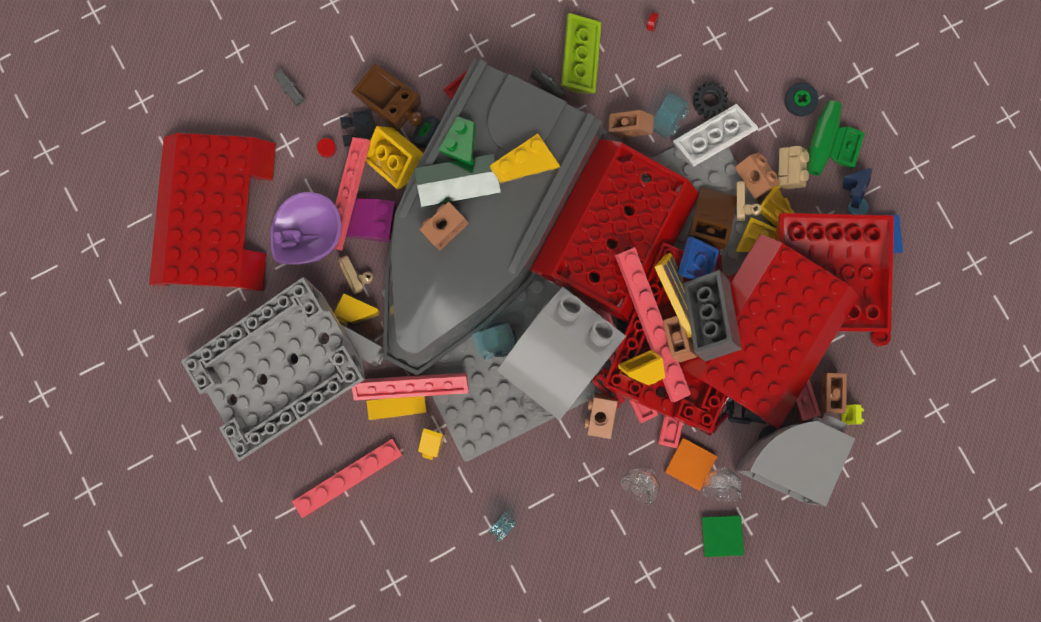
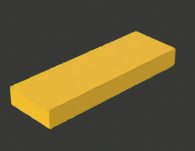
(395, 407)

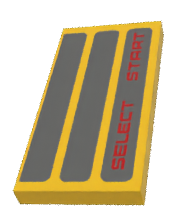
(674, 287)

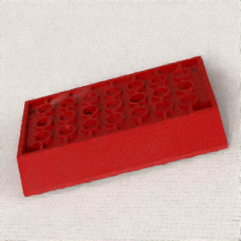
(597, 214)
(696, 410)

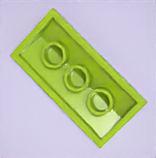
(581, 54)

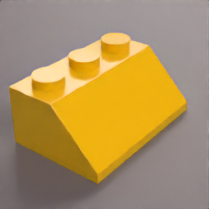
(393, 156)

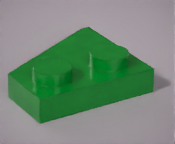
(460, 141)

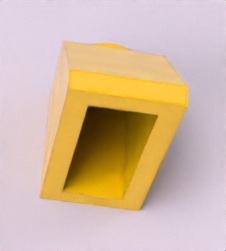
(354, 311)
(645, 368)
(430, 444)

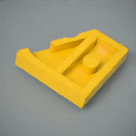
(774, 204)

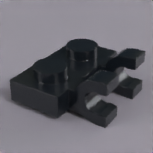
(363, 126)

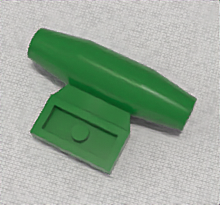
(833, 142)

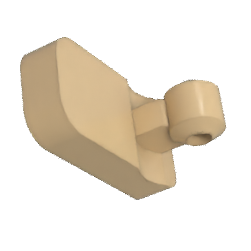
(742, 208)
(355, 282)

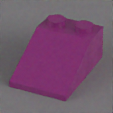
(372, 220)

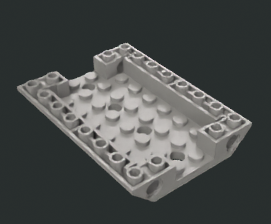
(264, 345)

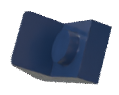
(857, 184)

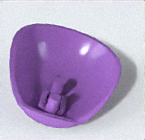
(305, 229)

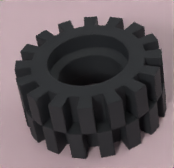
(710, 88)

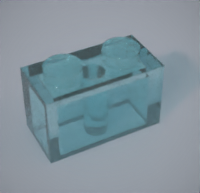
(669, 115)
(494, 341)

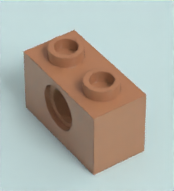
(631, 124)
(748, 171)
(454, 226)
(679, 344)
(833, 393)
(604, 426)

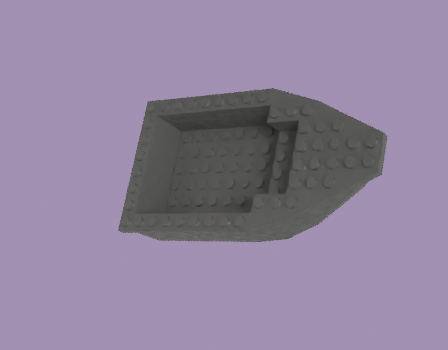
(449, 294)

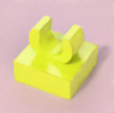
(853, 415)

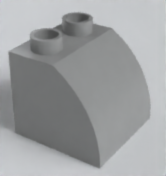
(560, 353)
(800, 459)

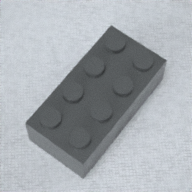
(712, 316)

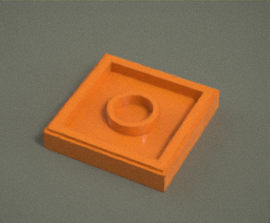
(690, 464)

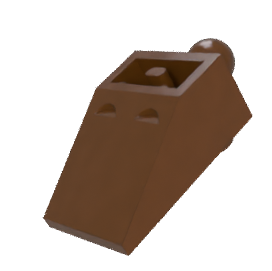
(386, 95)
(713, 217)

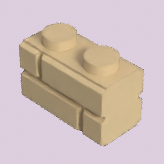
(793, 167)

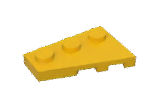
(525, 160)

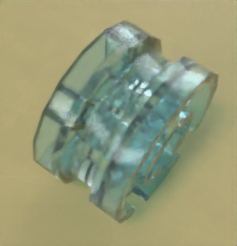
(502, 527)

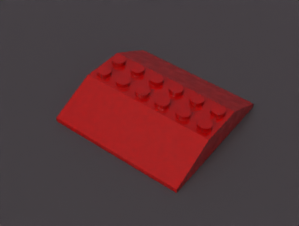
(855, 251)

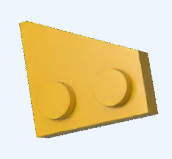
(752, 232)

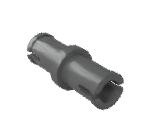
(548, 83)
(289, 87)

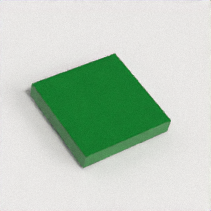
(722, 536)

